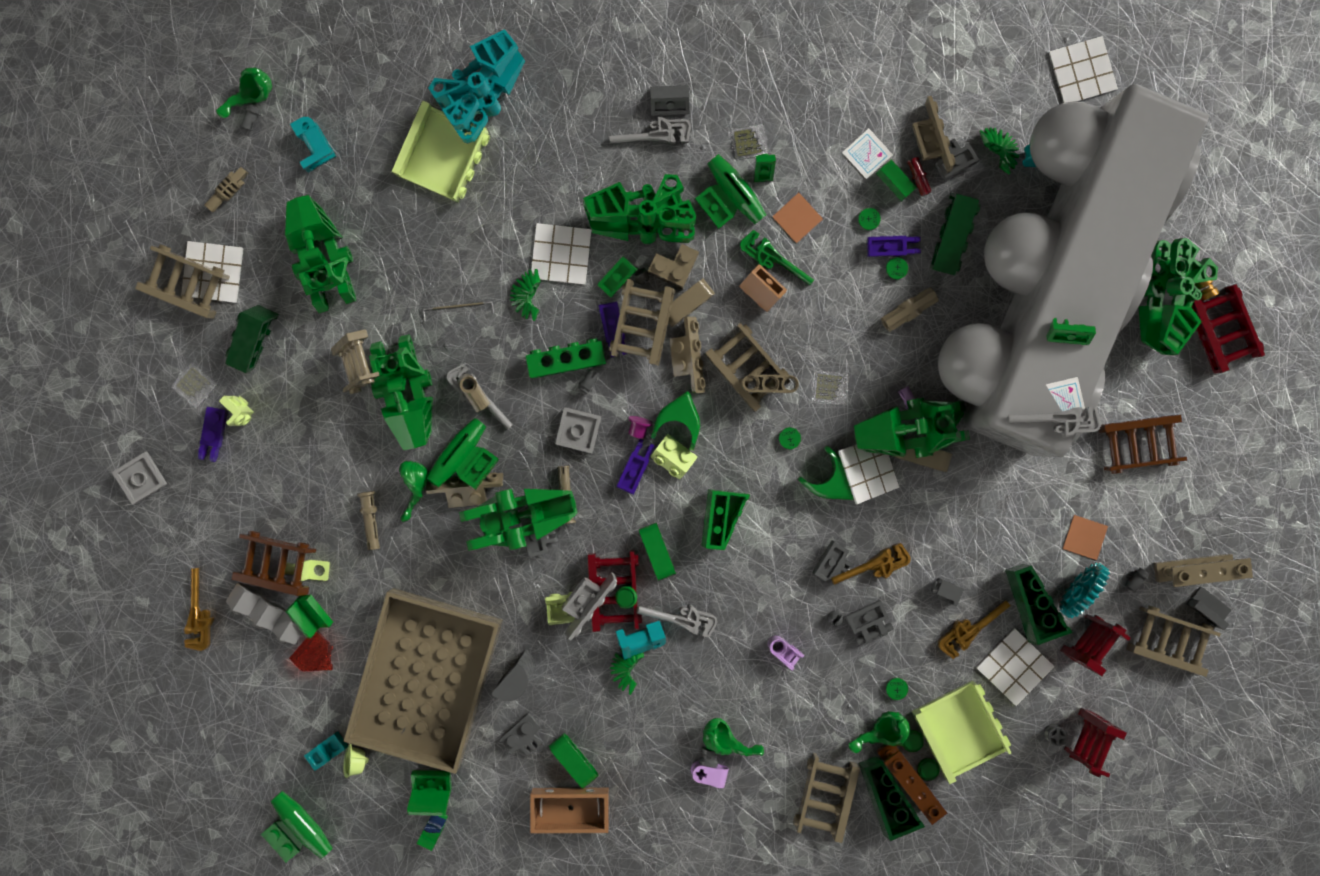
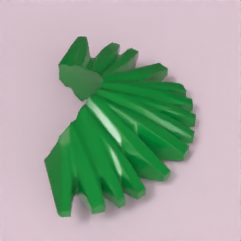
(1002, 147)
(525, 294)
(624, 668)

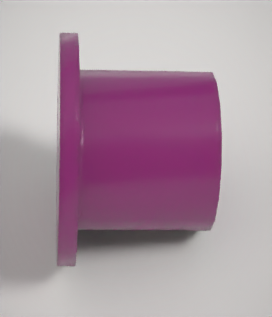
(638, 426)

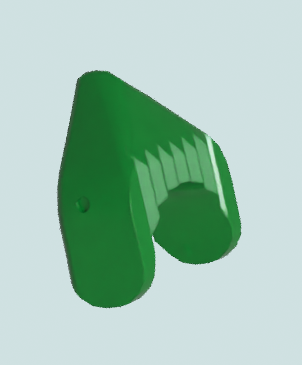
(680, 410)
(836, 485)

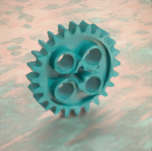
(1084, 590)

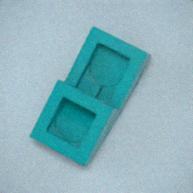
(326, 751)

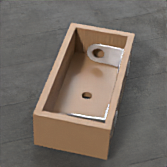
(551, 813)

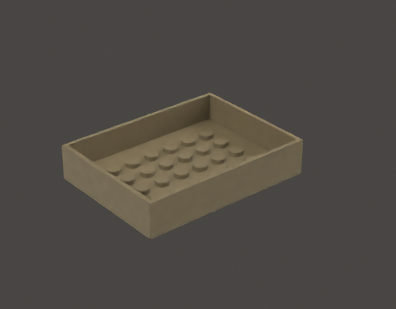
(425, 677)

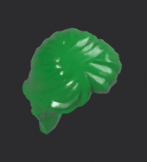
(253, 89)
(414, 476)
(889, 730)
(720, 739)

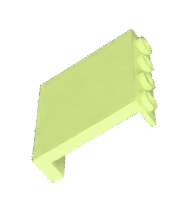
(437, 155)
(961, 730)

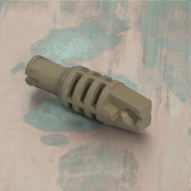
(227, 189)

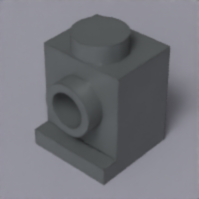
(947, 591)

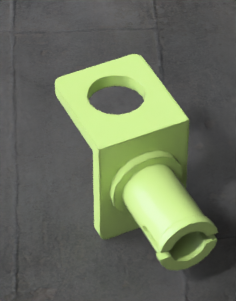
(308, 570)

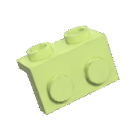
(238, 408)
(673, 457)
(554, 610)

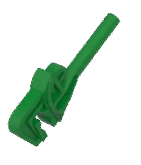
(767, 255)

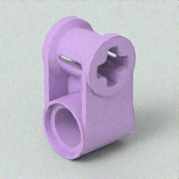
(787, 653)
(711, 775)

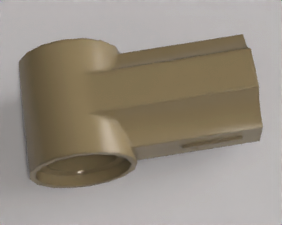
(474, 393)

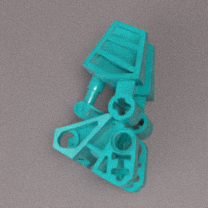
(458, 99)

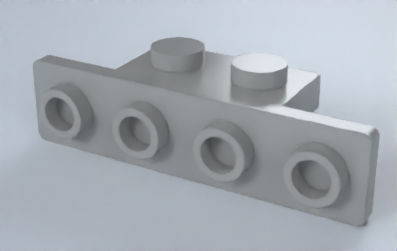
(584, 601)

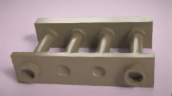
(168, 293)
(661, 316)
(354, 361)
(729, 370)
(1203, 570)
(1177, 659)
(845, 792)

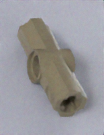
(909, 309)

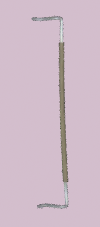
(457, 306)

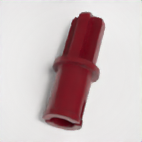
(919, 176)

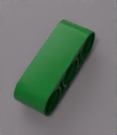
(657, 551)
(573, 760)

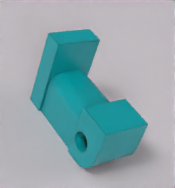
(316, 142)
(641, 641)

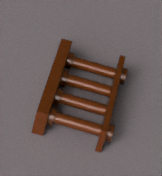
(1149, 426)
(262, 579)
(912, 783)

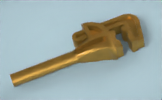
(881, 564)
(198, 621)
(965, 632)

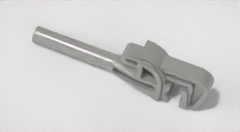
(661, 132)
(456, 373)
(1067, 421)
(687, 619)

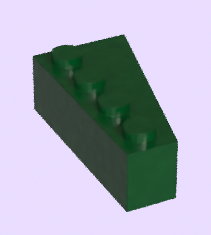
(954, 233)
(1035, 606)
(889, 802)

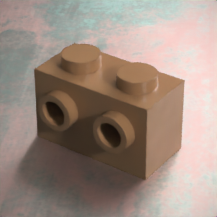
(763, 288)

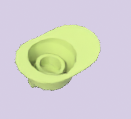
(354, 761)

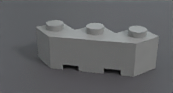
(263, 612)

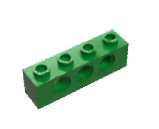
(535, 358)

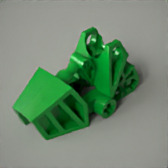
(610, 212)
(304, 225)
(1173, 325)
(934, 418)
(408, 421)
(546, 508)

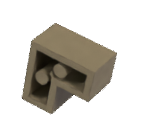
(675, 271)

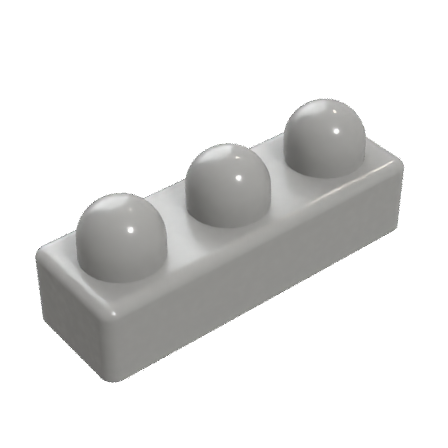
(1084, 262)

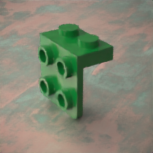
(429, 792)

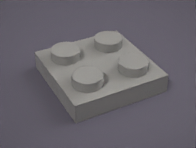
(578, 430)
(139, 478)

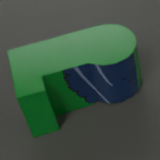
(432, 831)

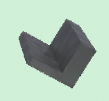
(669, 100)
(1210, 608)

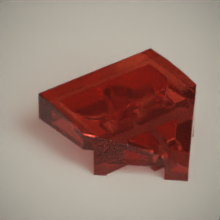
(313, 654)

